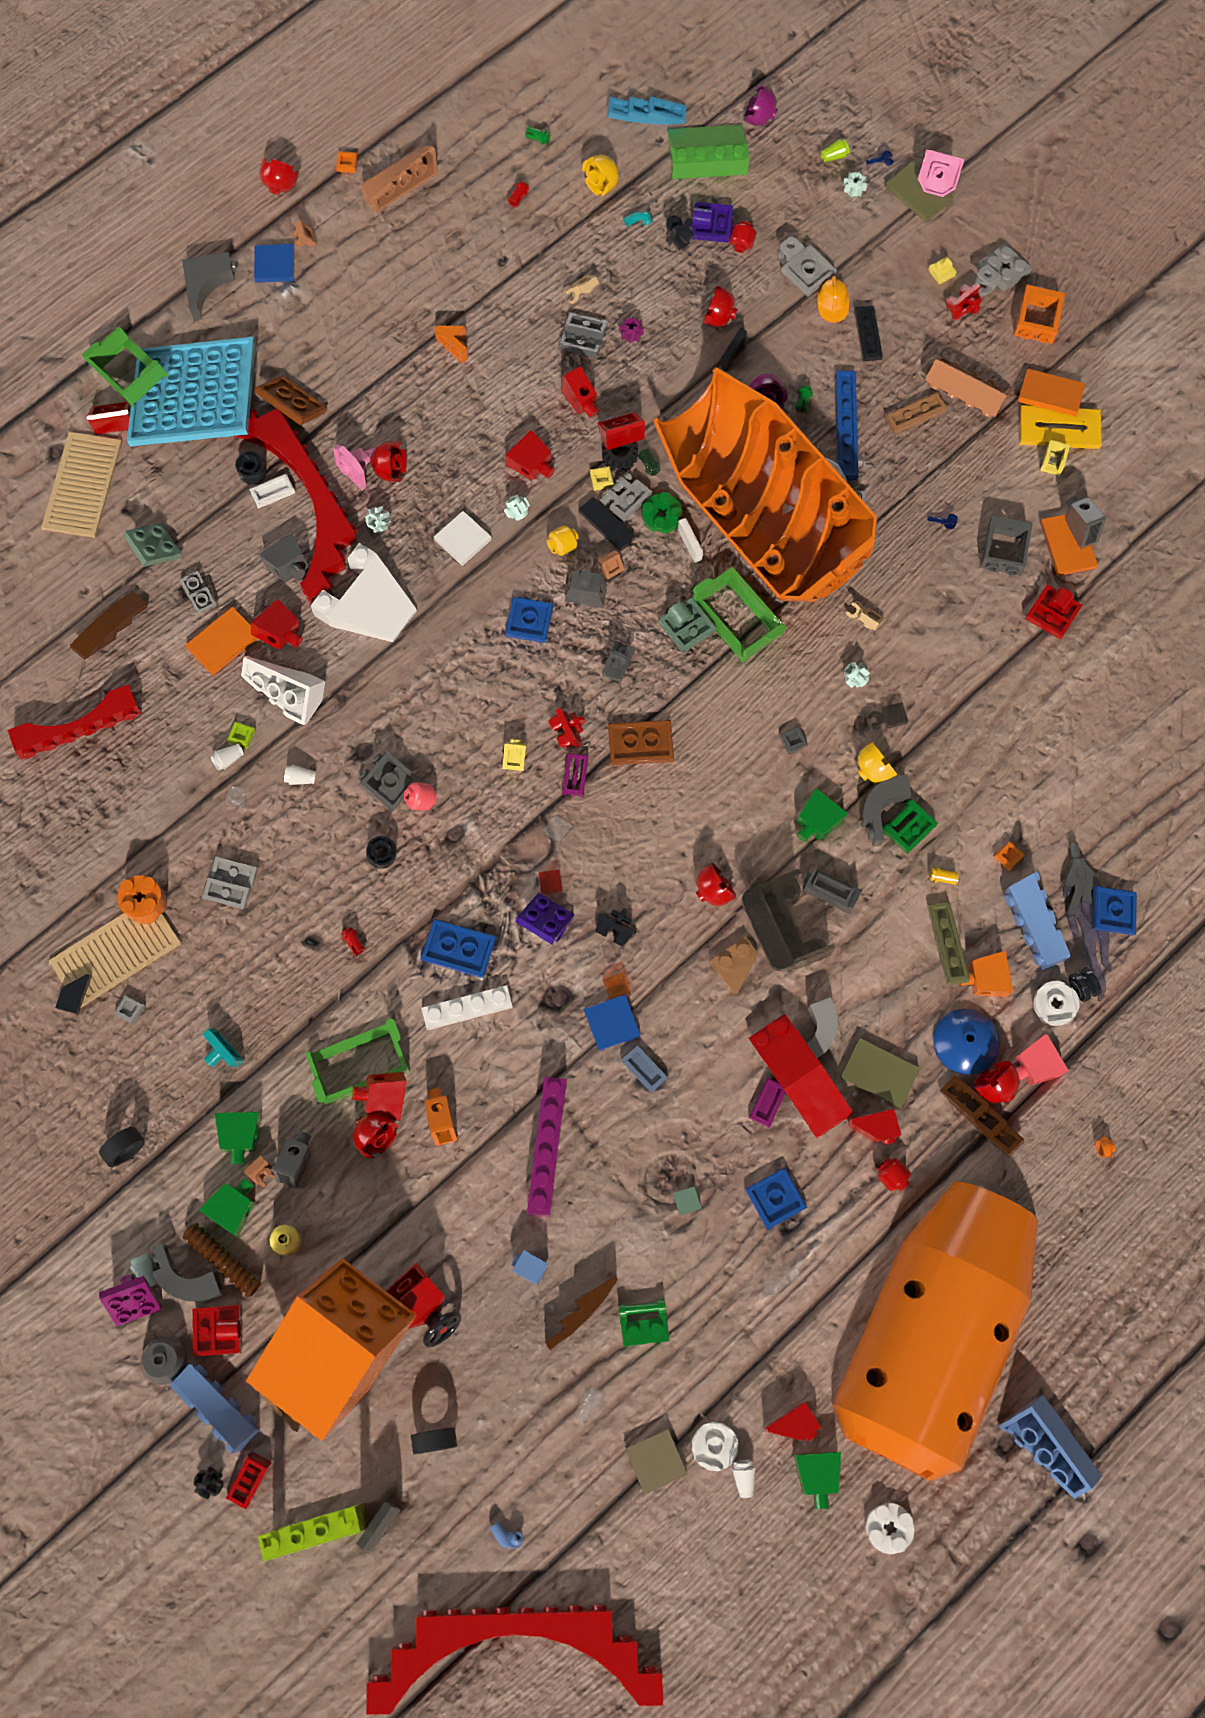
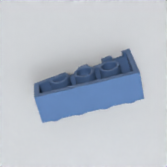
(1036, 922)
(215, 1407)
(1053, 1446)

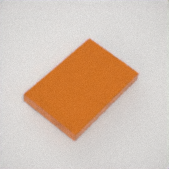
(1051, 392)
(1063, 548)
(221, 641)

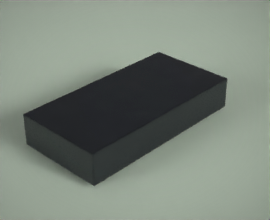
(733, 349)

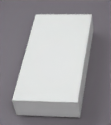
(272, 491)
(690, 540)

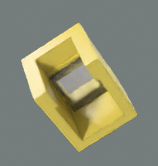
(1055, 457)

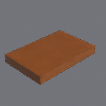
(291, 400)
(640, 742)

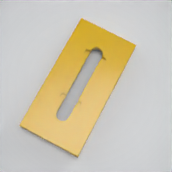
(1039, 436)

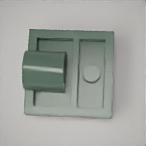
(152, 544)
(687, 624)

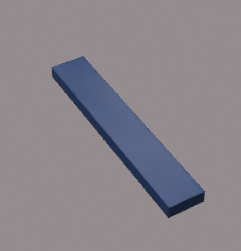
(847, 423)

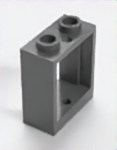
(1011, 528)

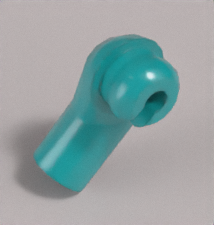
(637, 216)

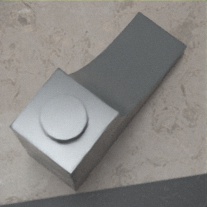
(203, 276)

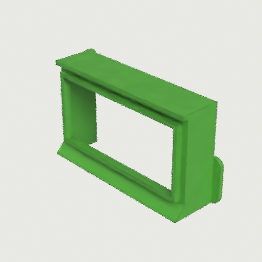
(102, 353)
(754, 603)
(318, 1083)

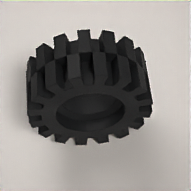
(623, 461)

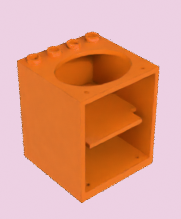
(330, 1348)

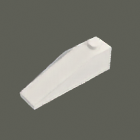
(290, 689)

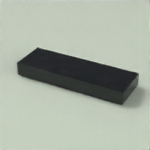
(868, 333)
(606, 524)

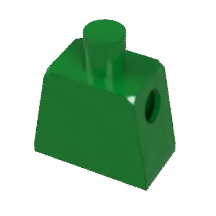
(819, 817)
(238, 1133)
(230, 1206)
(819, 1475)

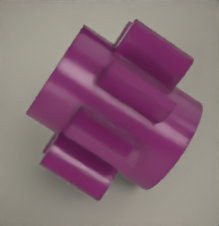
(631, 330)

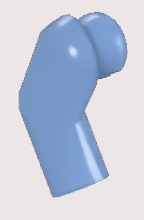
(505, 1538)

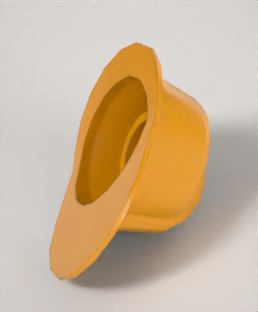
(833, 300)

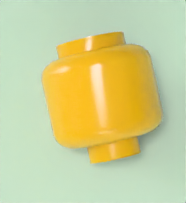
(562, 540)

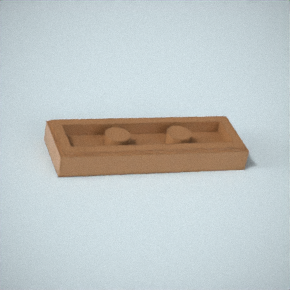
(915, 413)

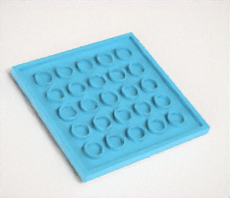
(201, 398)

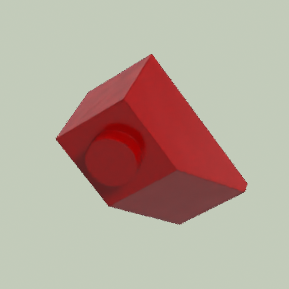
(878, 1127)
(796, 1424)

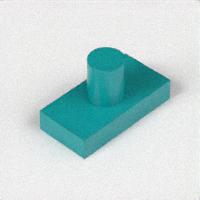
(220, 1050)

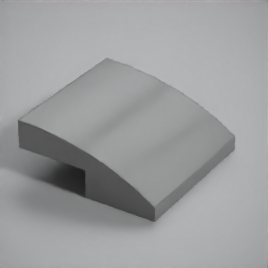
(230, 882)

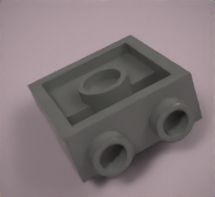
(387, 780)

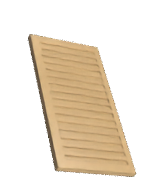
(81, 484)
(114, 953)

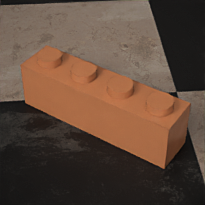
(400, 178)
(967, 386)

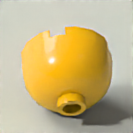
(601, 174)
(874, 765)

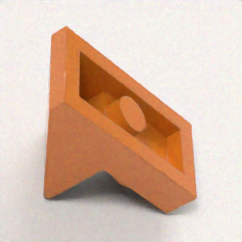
(452, 339)

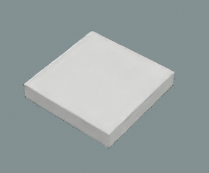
(462, 538)

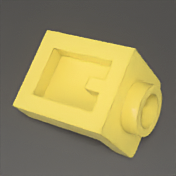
(514, 755)

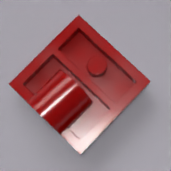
(1054, 611)
(216, 1330)

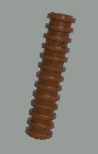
(221, 1259)

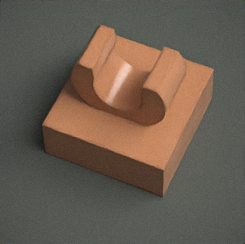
(304, 234)
(611, 564)
(259, 1171)

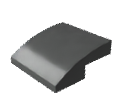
(583, 335)
(378, 1526)

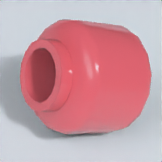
(420, 796)

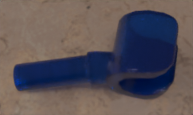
(883, 158)
(949, 523)

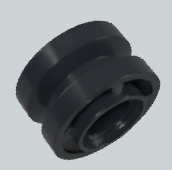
(247, 460)
(377, 843)
(1085, 984)

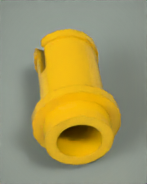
(944, 876)

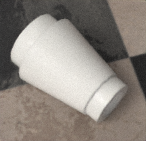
(225, 757)
(298, 775)
(744, 1477)

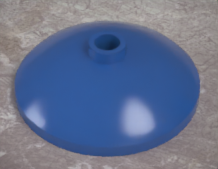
(956, 1051)

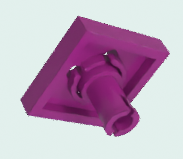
(129, 1300)

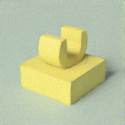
(942, 270)

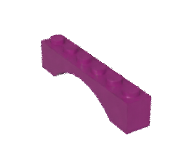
(547, 1147)

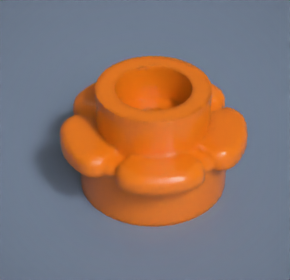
(1105, 1147)

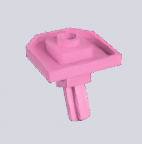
(939, 173)
(353, 463)

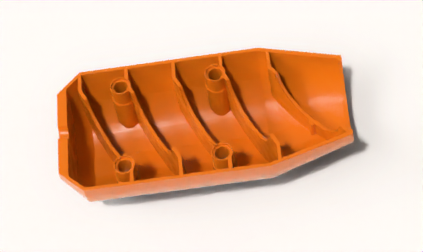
(741, 467)
(939, 1348)

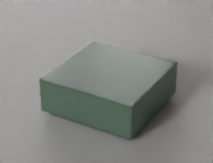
(687, 1201)

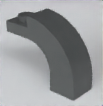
(885, 793)
(193, 1290)

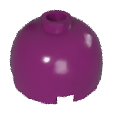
(761, 107)
(771, 387)

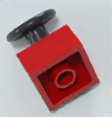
(425, 1299)

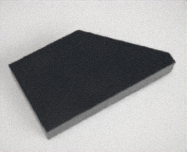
(73, 995)

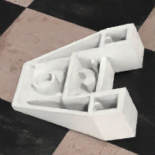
(373, 602)

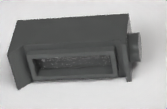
(831, 890)

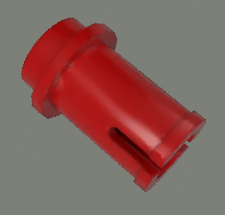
(517, 195)
(353, 941)

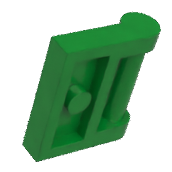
(914, 831)
(643, 1331)

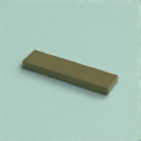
(948, 943)

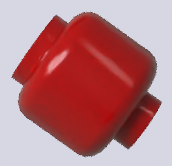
(742, 236)
(893, 1174)

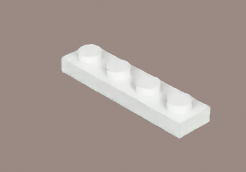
(467, 1007)

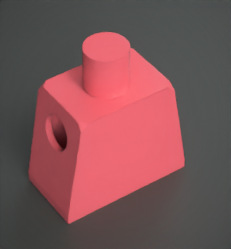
(1040, 1062)

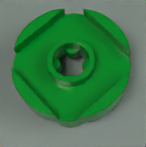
(658, 502)

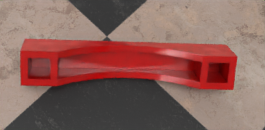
(115, 707)

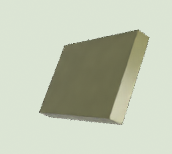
(909, 190)
(880, 1073)

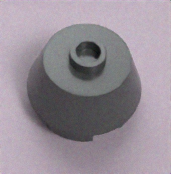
(163, 1360)

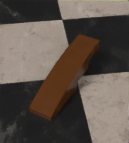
(107, 625)
(981, 1116)
(588, 1305)

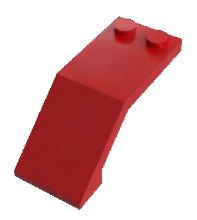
(801, 1075)

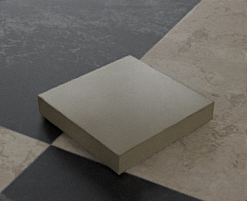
(656, 1461)

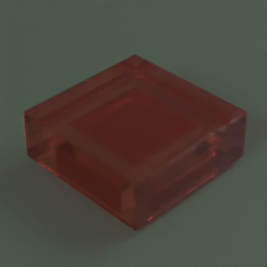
(550, 882)

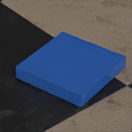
(274, 263)
(529, 620)
(1114, 910)
(612, 1023)
(775, 1198)

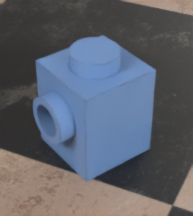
(529, 1267)

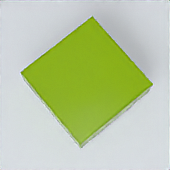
(241, 735)

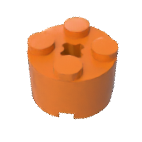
(134, 890)

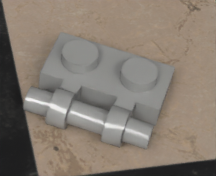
(630, 500)

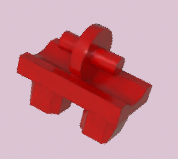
(966, 302)
(562, 720)

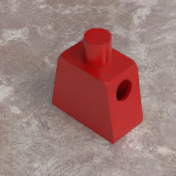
(580, 392)
(530, 457)
(277, 626)
(382, 1094)

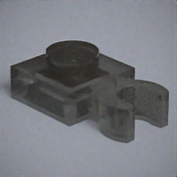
(891, 715)

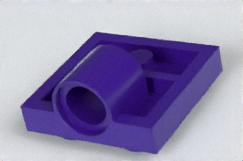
(712, 222)
(545, 918)

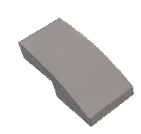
(198, 592)

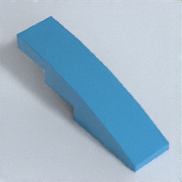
(647, 112)

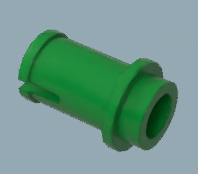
(538, 135)
(805, 393)

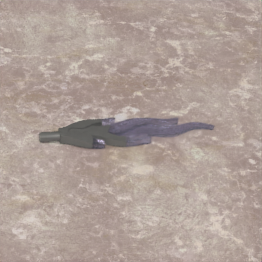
(1082, 881)

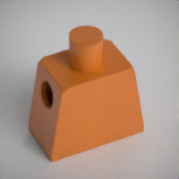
(990, 976)
(440, 1118)

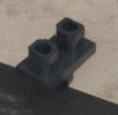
(680, 232)
(624, 932)

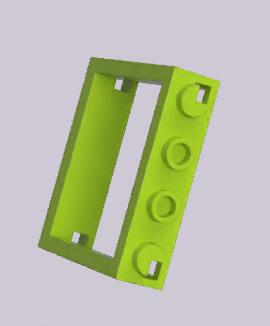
(314, 1532)

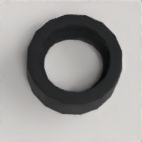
(121, 1146)
(433, 1440)

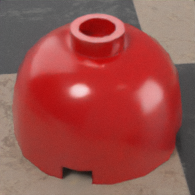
(278, 176)
(720, 308)
(389, 461)
(713, 886)
(998, 1084)
(374, 1134)

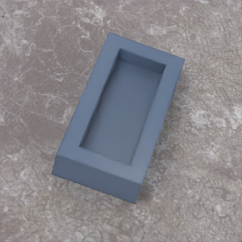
(644, 1069)

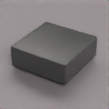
(793, 740)

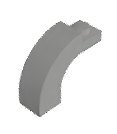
(825, 1024)

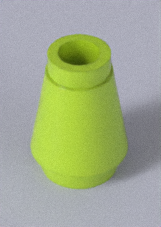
(835, 151)

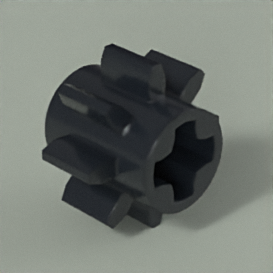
(208, 1483)

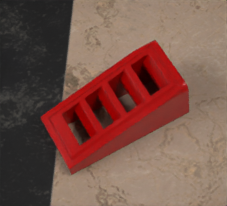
(261, 1463)

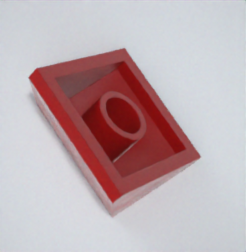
(109, 417)
(622, 430)

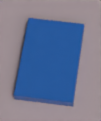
(458, 948)

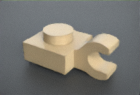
(583, 286)
(868, 617)

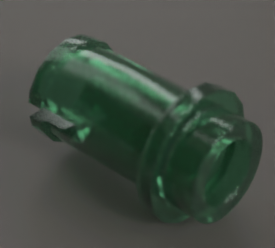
(652, 467)

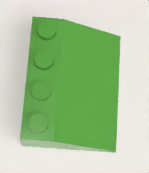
(708, 151)

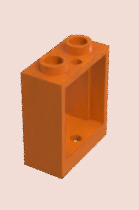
(1042, 298)

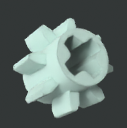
(855, 184)
(517, 507)
(378, 519)
(856, 674)

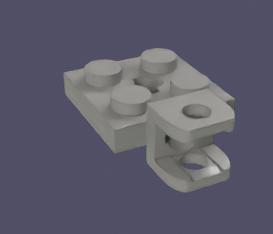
(799, 259)
(993, 275)

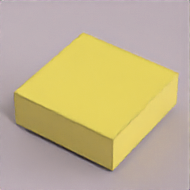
(601, 478)

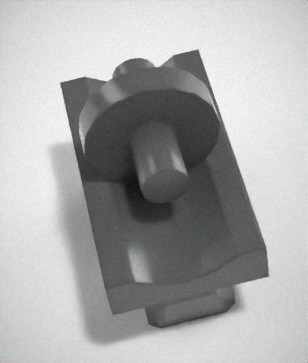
(618, 661)

